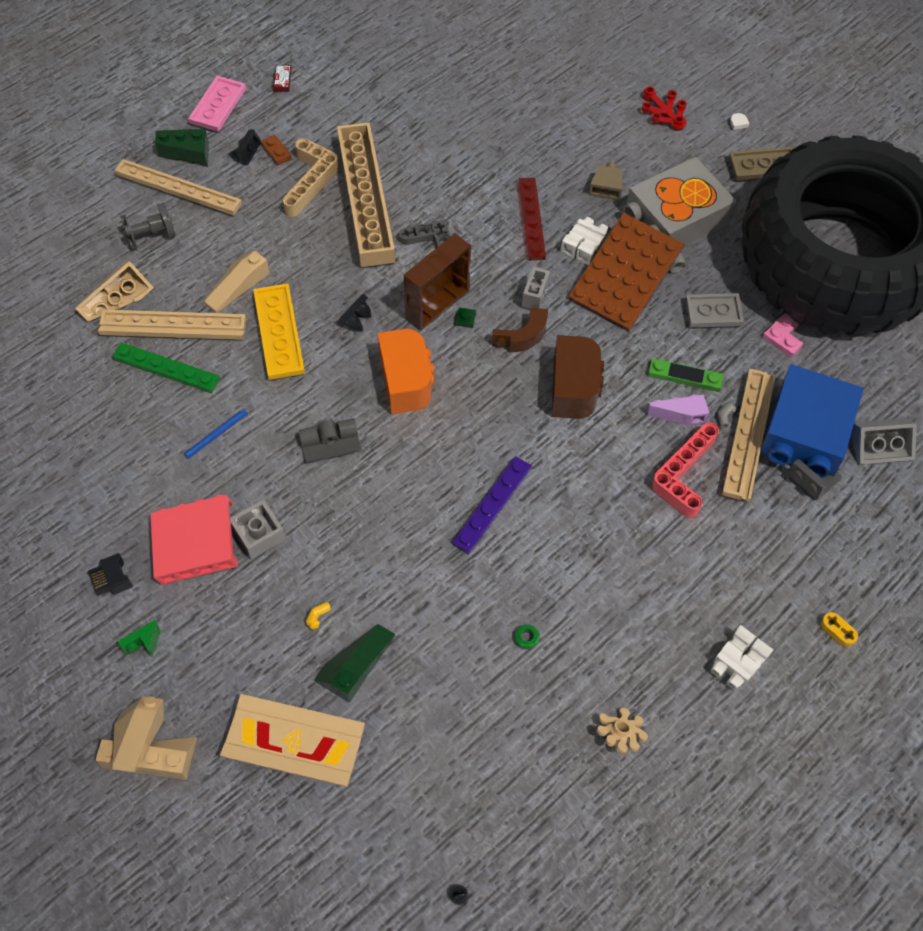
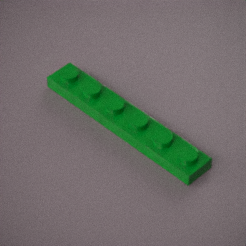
(166, 367)

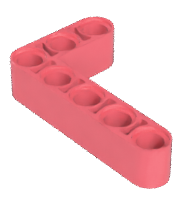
(681, 465)

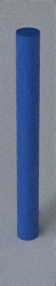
(214, 434)

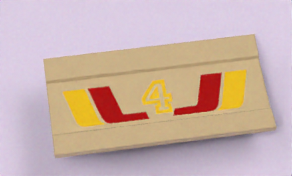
(293, 740)

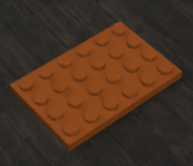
(626, 271)

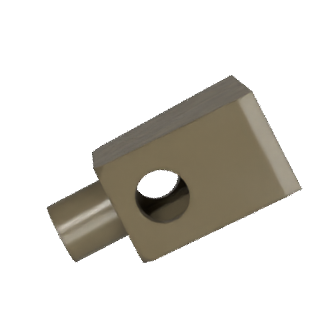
(607, 182)

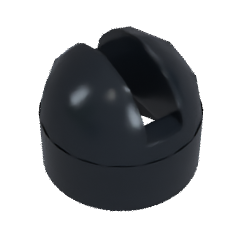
(460, 899)

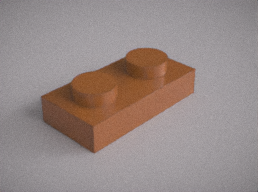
(276, 150)

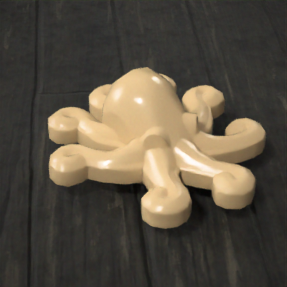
(622, 729)

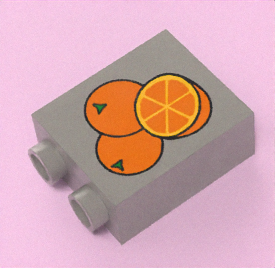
(682, 202)

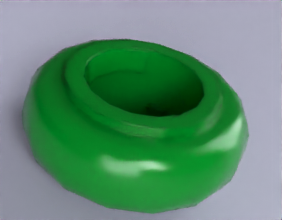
(529, 629)

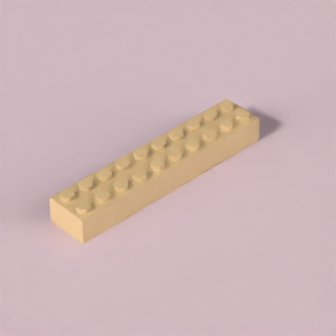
(365, 195)

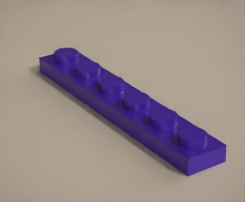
(491, 505)

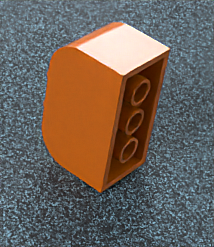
(406, 370)

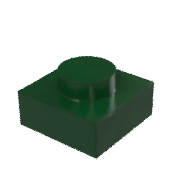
(465, 317)

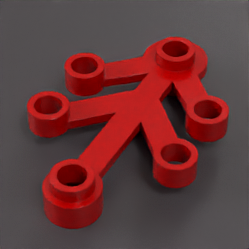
(677, 122)

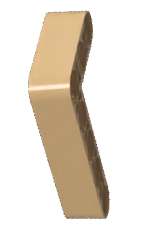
(324, 167)

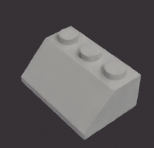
(884, 440)

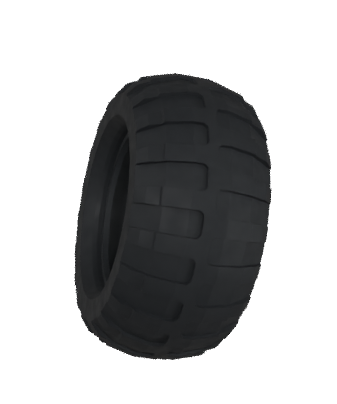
(816, 281)

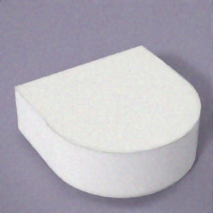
(739, 121)

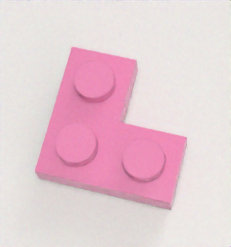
(780, 335)

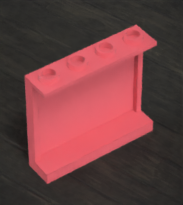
(192, 540)

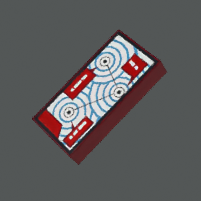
(282, 78)

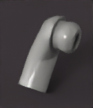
(723, 413)

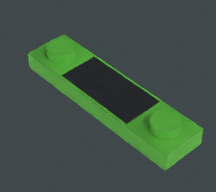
(686, 375)

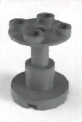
(154, 223)

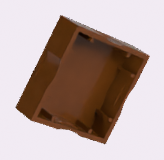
(437, 281)

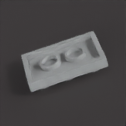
(714, 310)

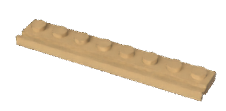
(172, 324)
(748, 435)

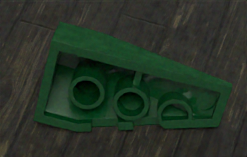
(352, 666)

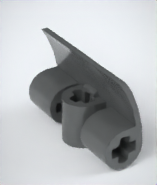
(330, 440)

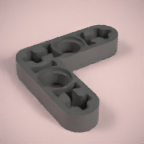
(432, 233)

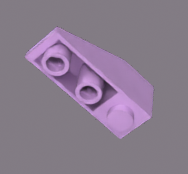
(684, 410)

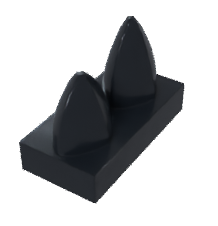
(247, 147)
(350, 319)

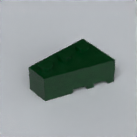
(183, 144)

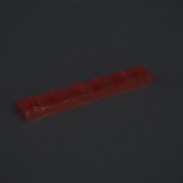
(532, 219)

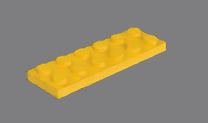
(278, 331)

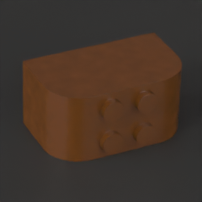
(576, 377)

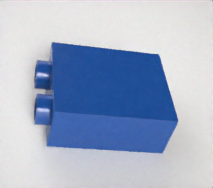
(812, 421)

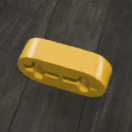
(839, 629)

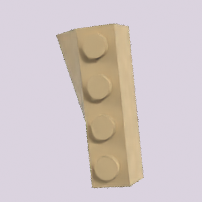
(163, 758)

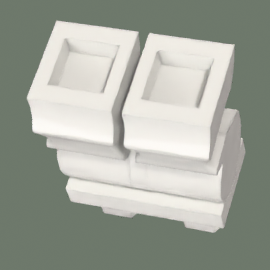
(588, 236)
(736, 664)

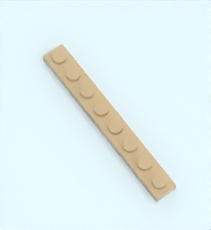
(178, 187)

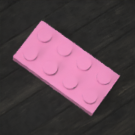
(217, 103)

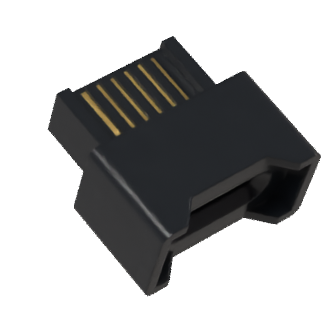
(110, 576)

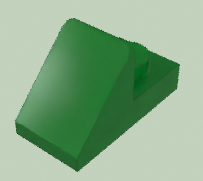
(146, 635)

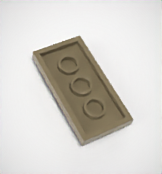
(754, 163)

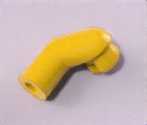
(312, 619)

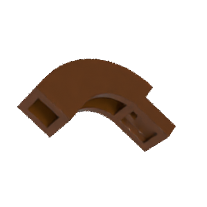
(525, 337)

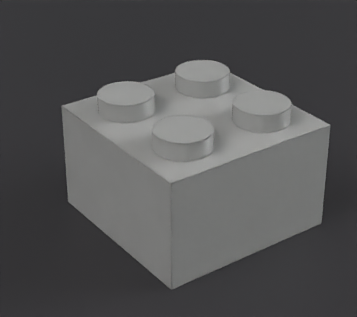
(257, 529)

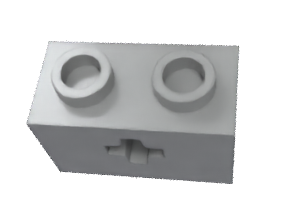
(535, 288)

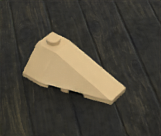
(238, 278)
(117, 290)
(135, 732)

